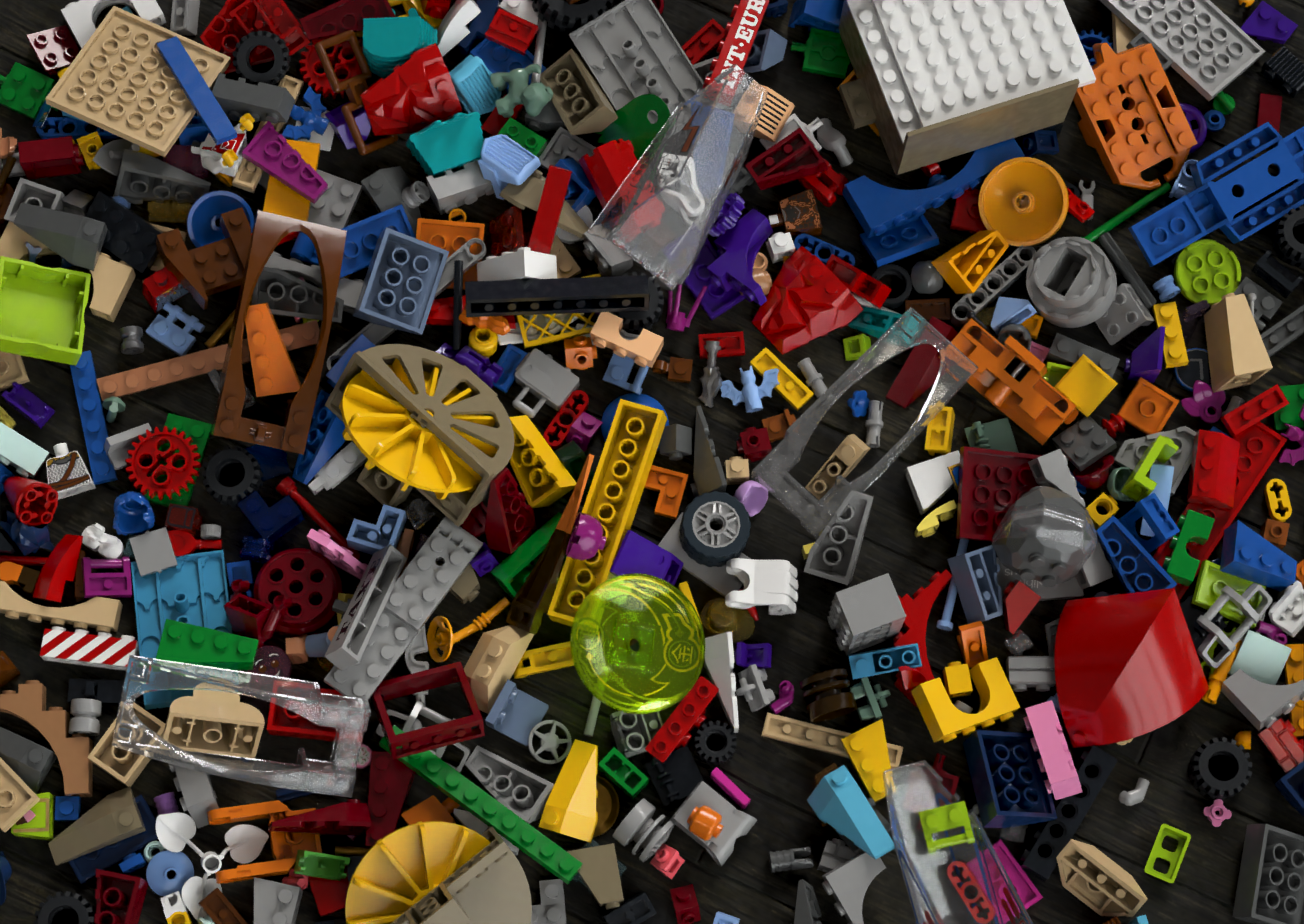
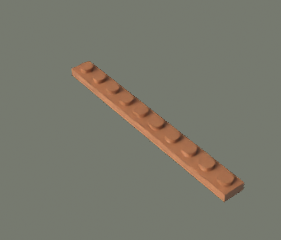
(195, 364)

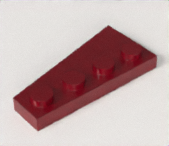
(343, 16)

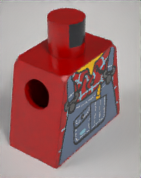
(162, 288)

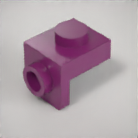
(583, 430)

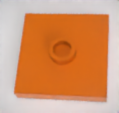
(1147, 407)

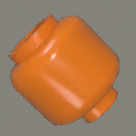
(705, 822)

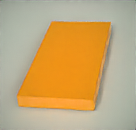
(284, 200)

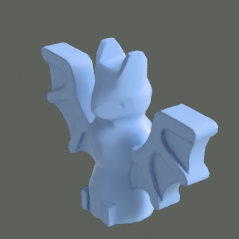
(751, 393)

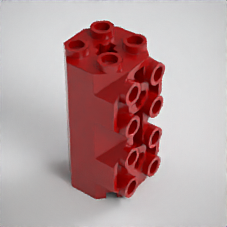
(608, 167)

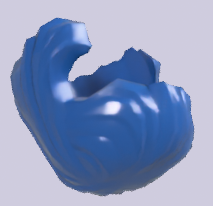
(132, 514)

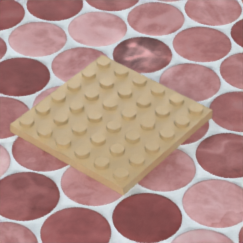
(126, 84)

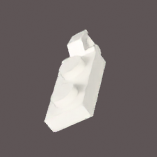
(338, 468)

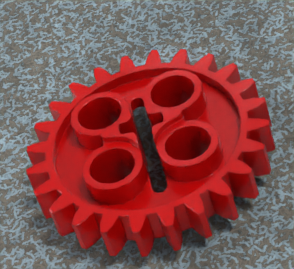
(311, 63)
(149, 448)

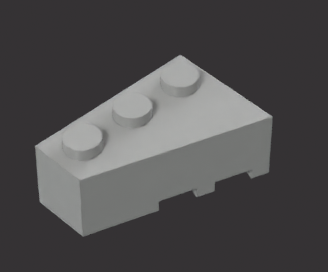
(458, 187)
(197, 793)

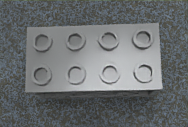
(866, 614)

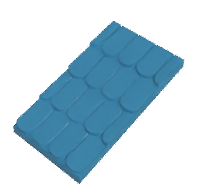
(184, 593)

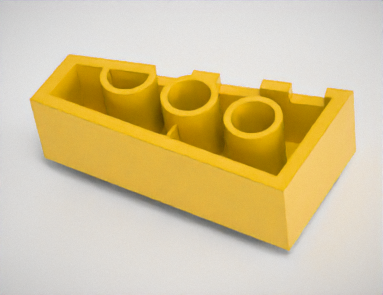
(537, 466)

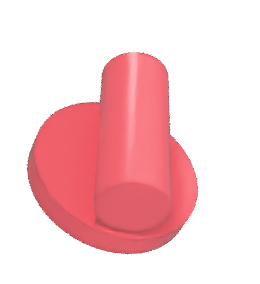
(296, 880)

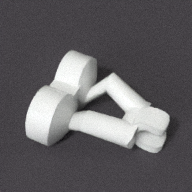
(106, 544)

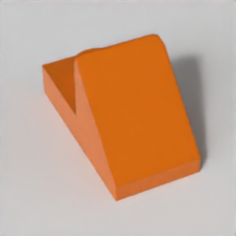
(972, 643)

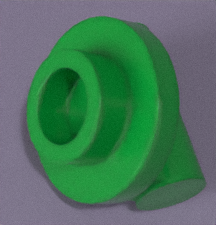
(1223, 103)

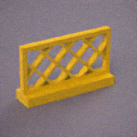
(551, 338)

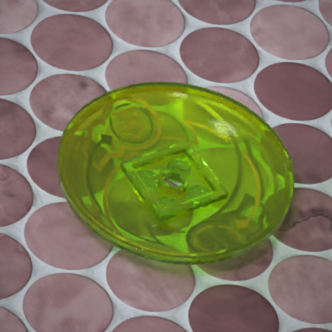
(668, 638)

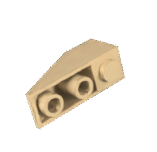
(841, 462)

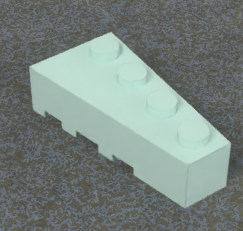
(20, 452)

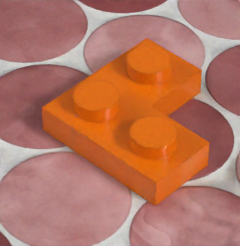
(671, 488)

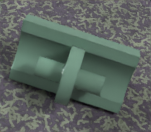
(872, 709)

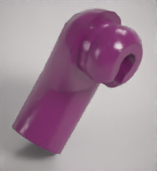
(786, 697)

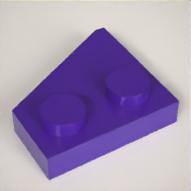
(1269, 24)

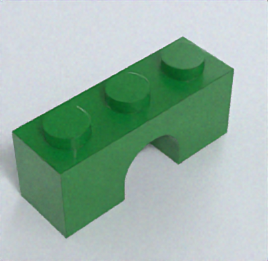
(1193, 528)

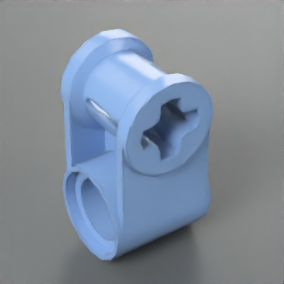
(1184, 183)

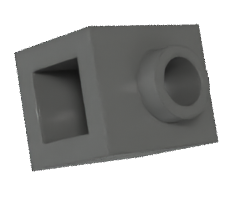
(676, 442)

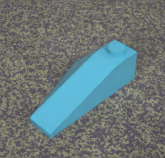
(845, 808)

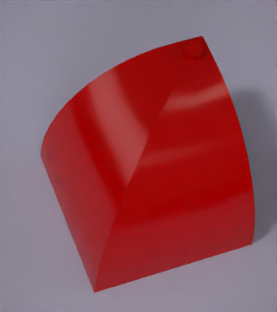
(1124, 666)

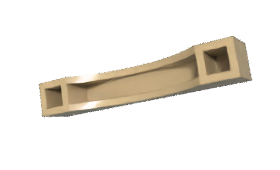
(96, 613)

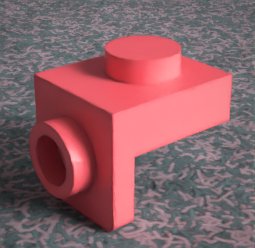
(667, 861)

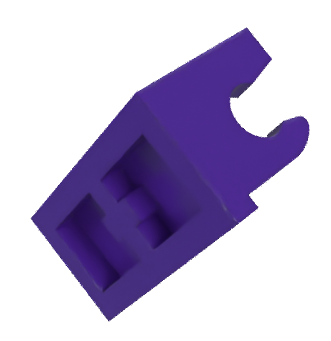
(28, 405)

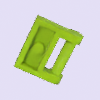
(946, 818)

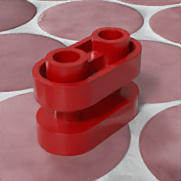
(833, 180)

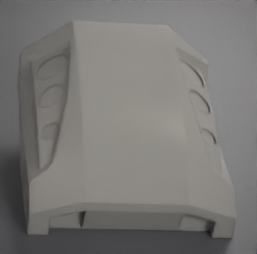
(636, 727)

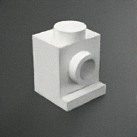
(779, 246)

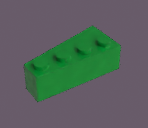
(206, 647)

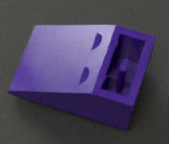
(644, 557)

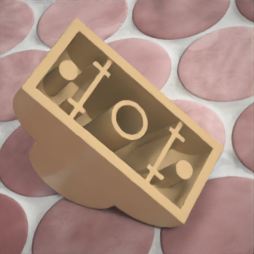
(214, 724)

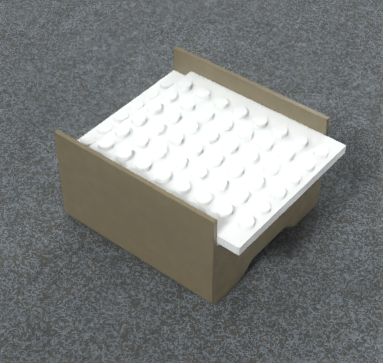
(958, 72)

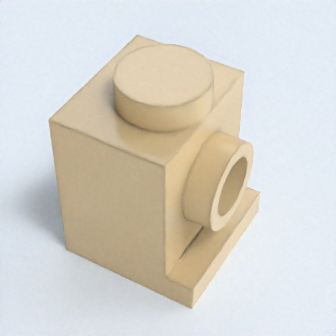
(736, 470)

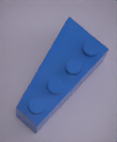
(1130, 561)

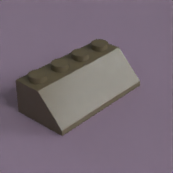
(578, 95)

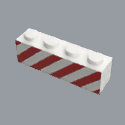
(88, 649)

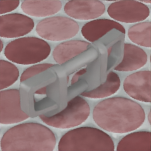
(1217, 634)
(432, 715)

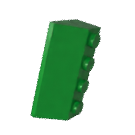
(516, 567)

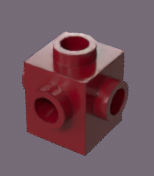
(754, 444)

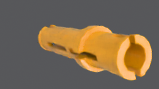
(1220, 675)

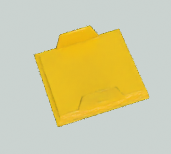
(1085, 385)

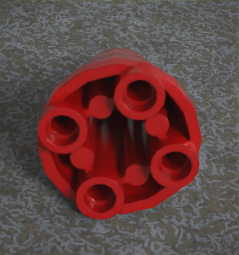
(31, 500)

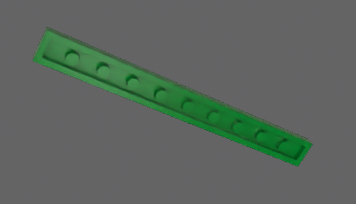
(491, 812)

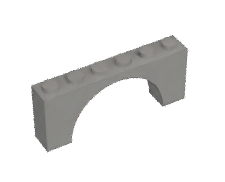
(1261, 701)
(849, 884)

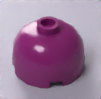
(585, 538)

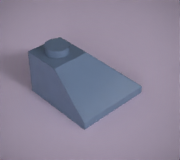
(766, 51)

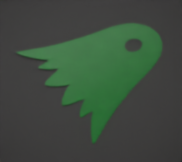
(634, 125)

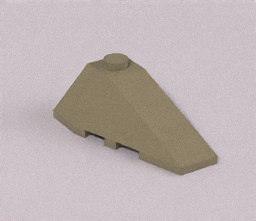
(529, 196)
(104, 824)

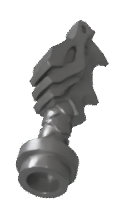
(711, 380)

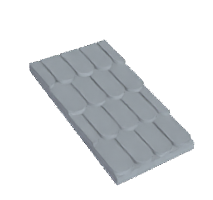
(636, 55)

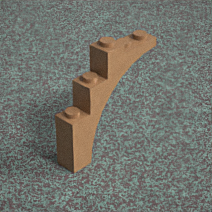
(54, 726)

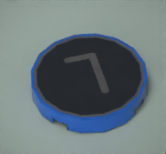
(1197, 369)

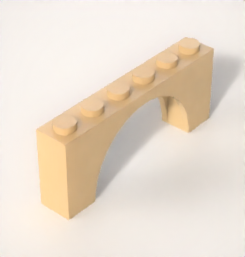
(109, 277)

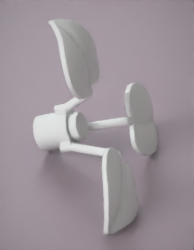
(243, 842)

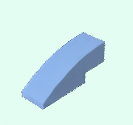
(1163, 477)

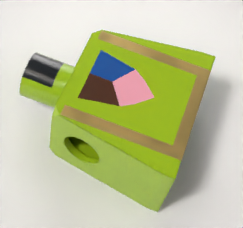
(38, 821)

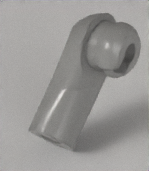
(1135, 796)

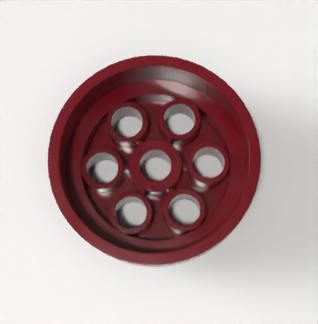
(312, 618)

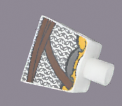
(68, 472)

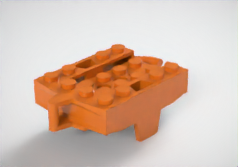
(1122, 147)

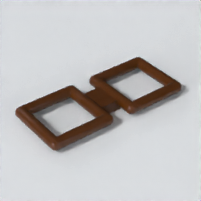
(354, 88)

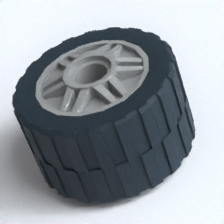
(719, 512)

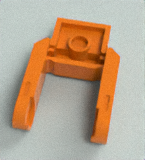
(283, 844)

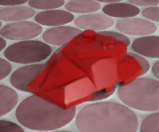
(247, 16)
(412, 95)
(804, 303)

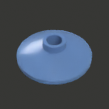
(162, 863)

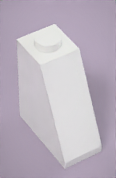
(931, 480)

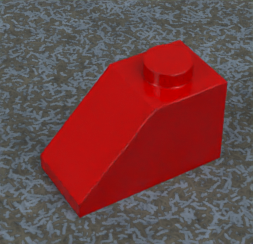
(1017, 604)

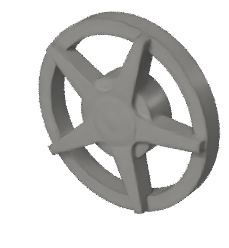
(549, 742)

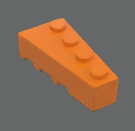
(269, 357)

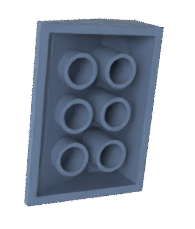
(401, 282)

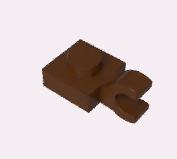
(678, 369)

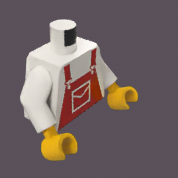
(226, 156)

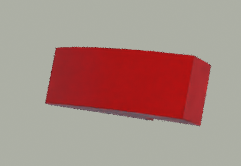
(859, 281)
(58, 568)

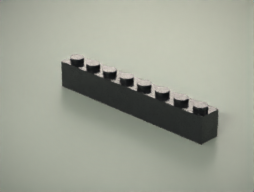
(557, 296)

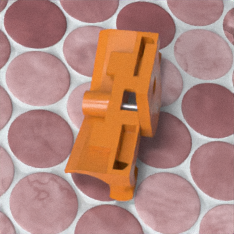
(1028, 403)

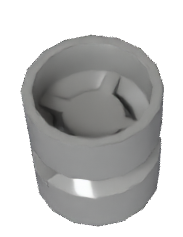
(85, 717)

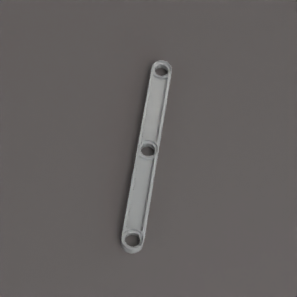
(379, 333)

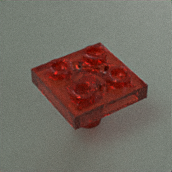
(508, 232)

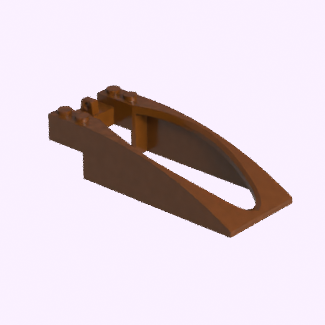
(228, 423)

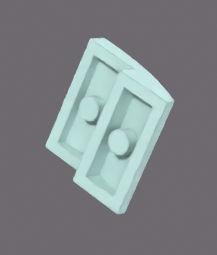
(1261, 658)

